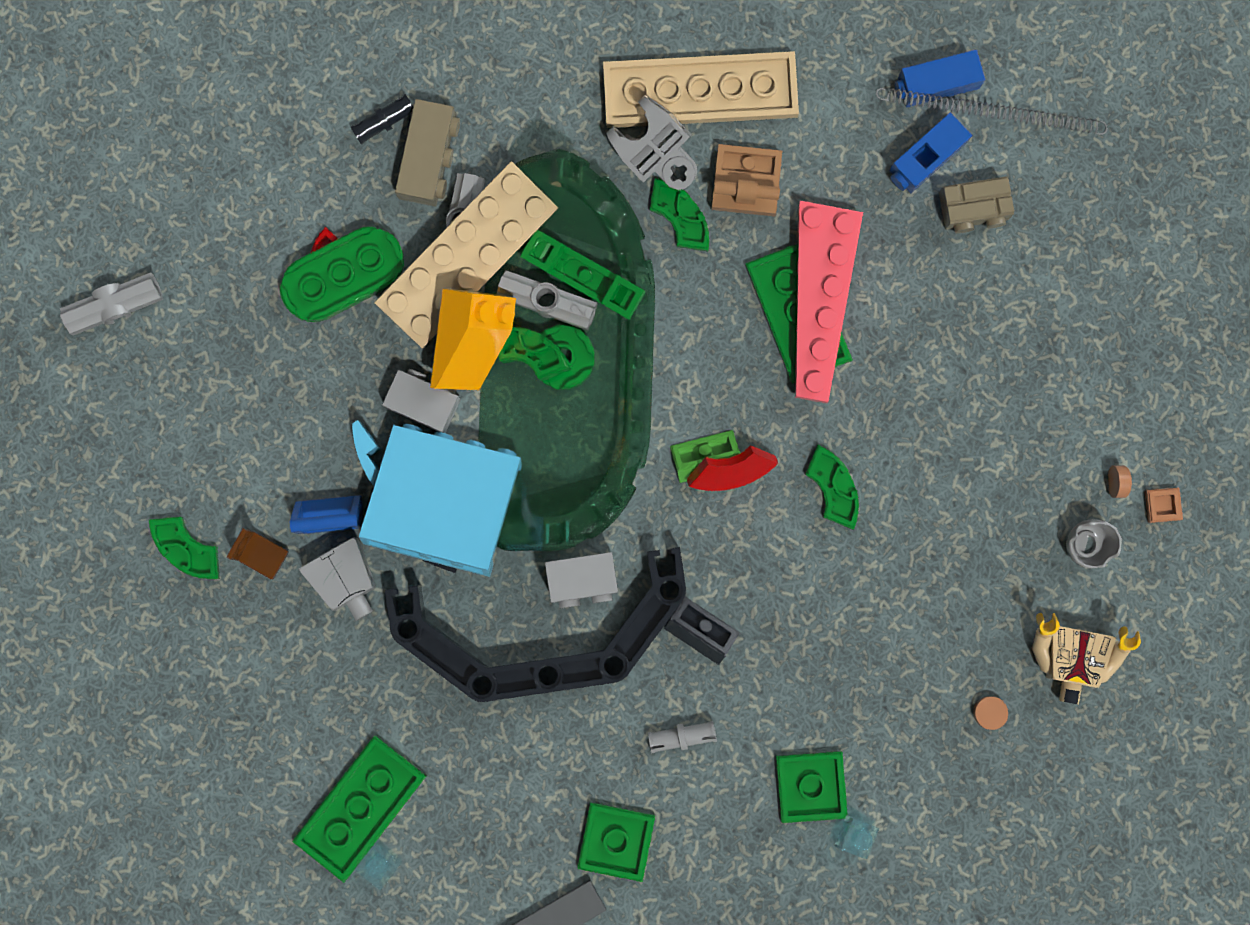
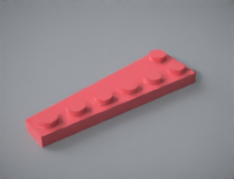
(824, 273)

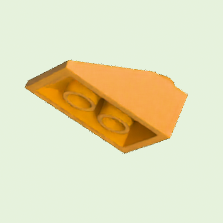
(469, 337)

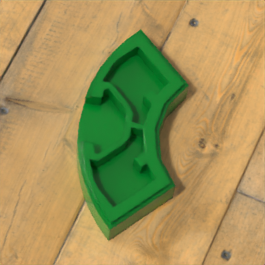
(684, 213)
(535, 351)
(837, 487)
(182, 550)

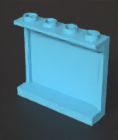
(440, 499)

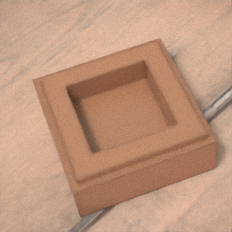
(1163, 505)

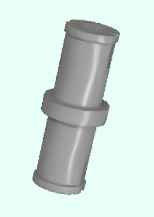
(682, 737)

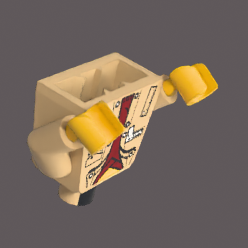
(1079, 656)

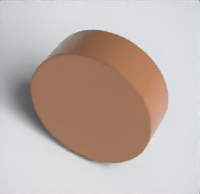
(1119, 481)
(990, 712)

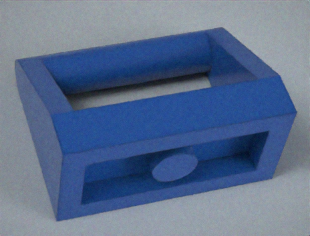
(327, 515)

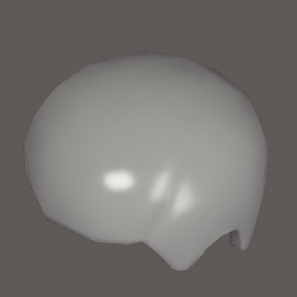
(1105, 543)

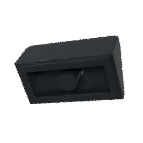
(702, 631)

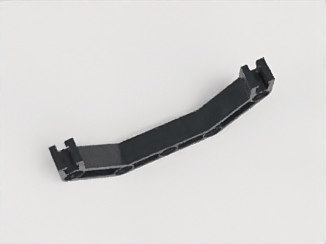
(523, 678)

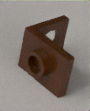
(258, 553)

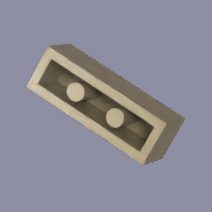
(427, 153)

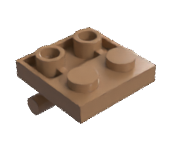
(747, 180)

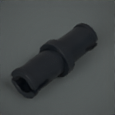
(382, 119)

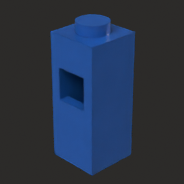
(941, 77)
(929, 153)

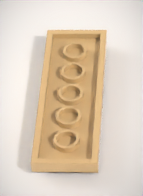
(703, 88)
(467, 251)

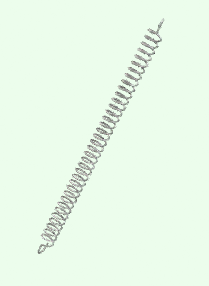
(993, 111)

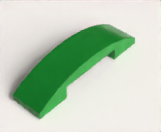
(583, 274)

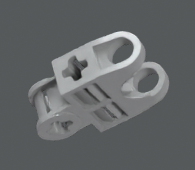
(660, 126)

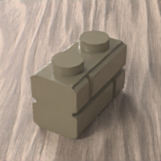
(976, 204)

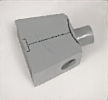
(342, 578)

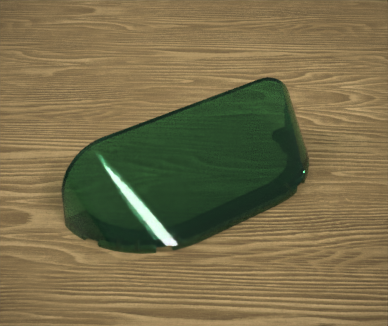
(590, 440)

